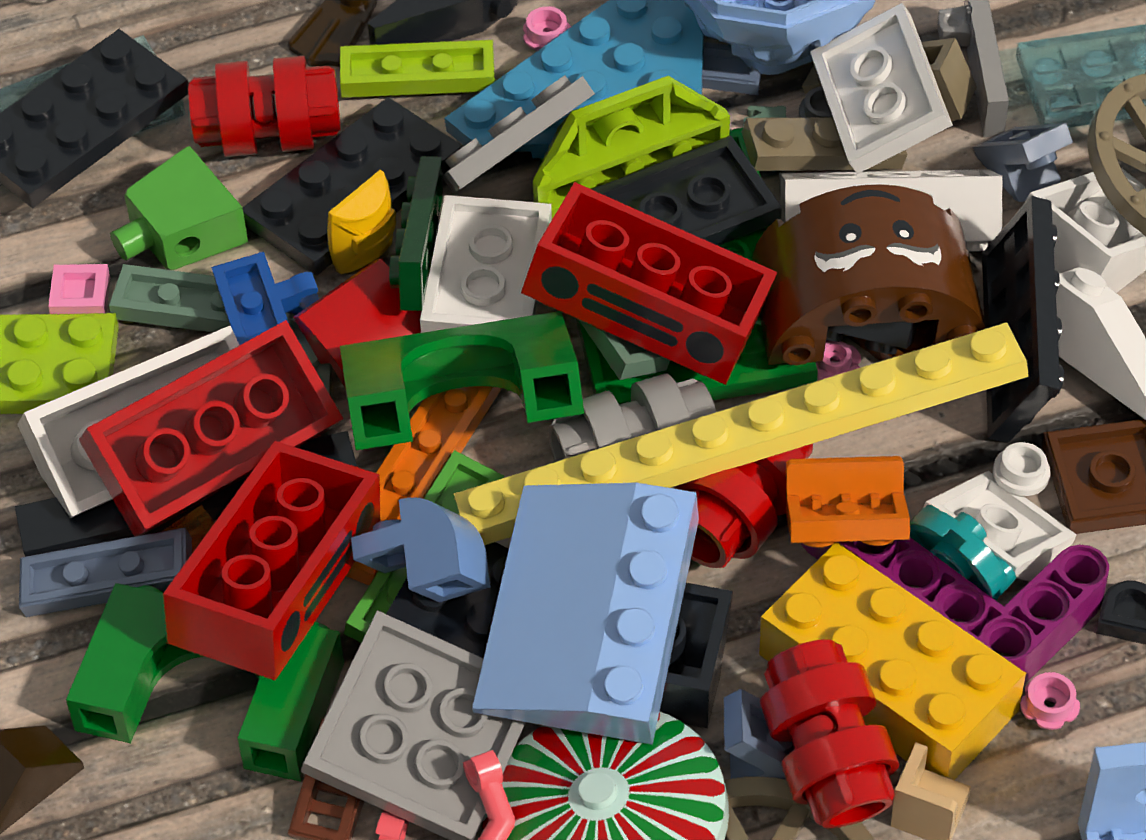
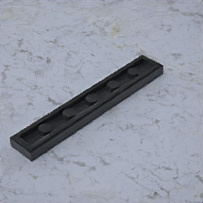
(48, 528)

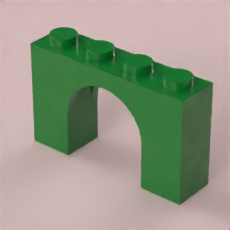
(515, 354)
(133, 654)

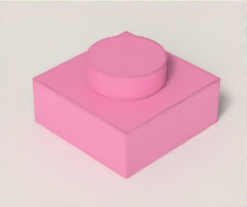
(79, 289)

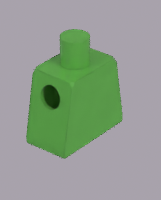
(180, 214)

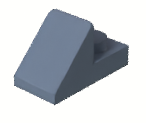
(1025, 157)
(749, 739)

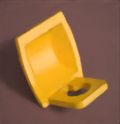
(361, 225)

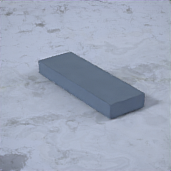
(89, 572)

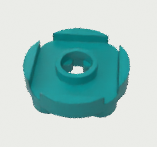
(961, 547)

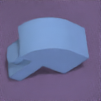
(434, 544)

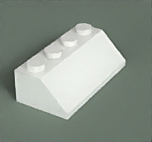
(970, 194)
(56, 426)

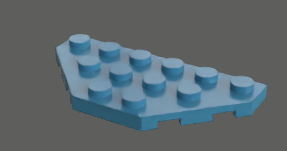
(613, 50)

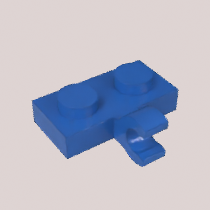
(255, 300)

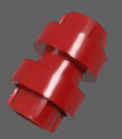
(225, 106)
(740, 508)
(837, 759)

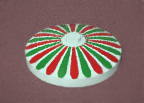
(615, 788)

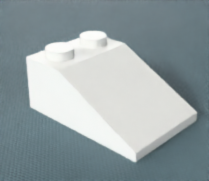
(1094, 232)

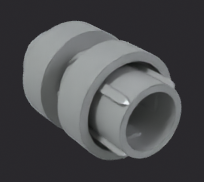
(653, 406)

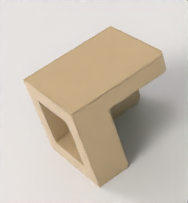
(926, 801)

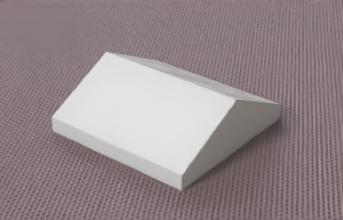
(1013, 524)

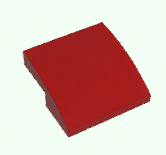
(356, 312)

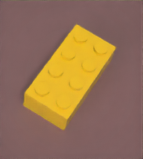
(925, 671)

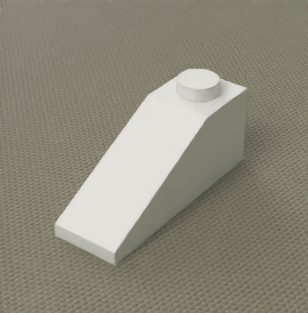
(1102, 337)

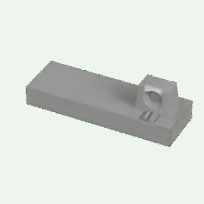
(974, 28)

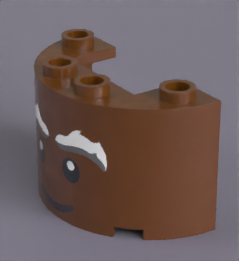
(861, 262)

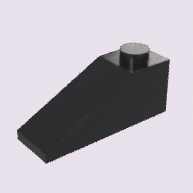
(435, 20)

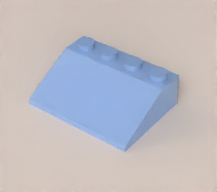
(589, 608)

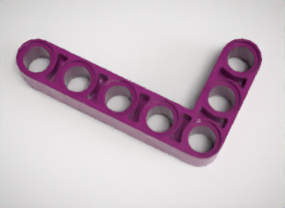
(1002, 628)

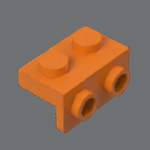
(846, 500)

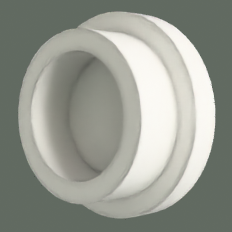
(1021, 469)

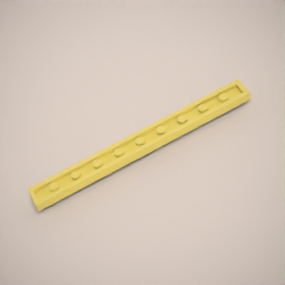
(767, 424)

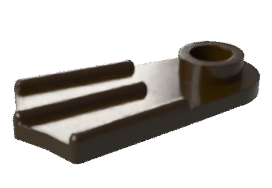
(328, 28)

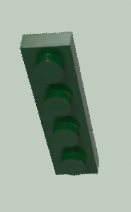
(417, 234)

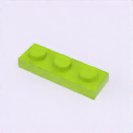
(416, 68)

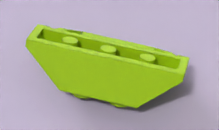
(626, 137)

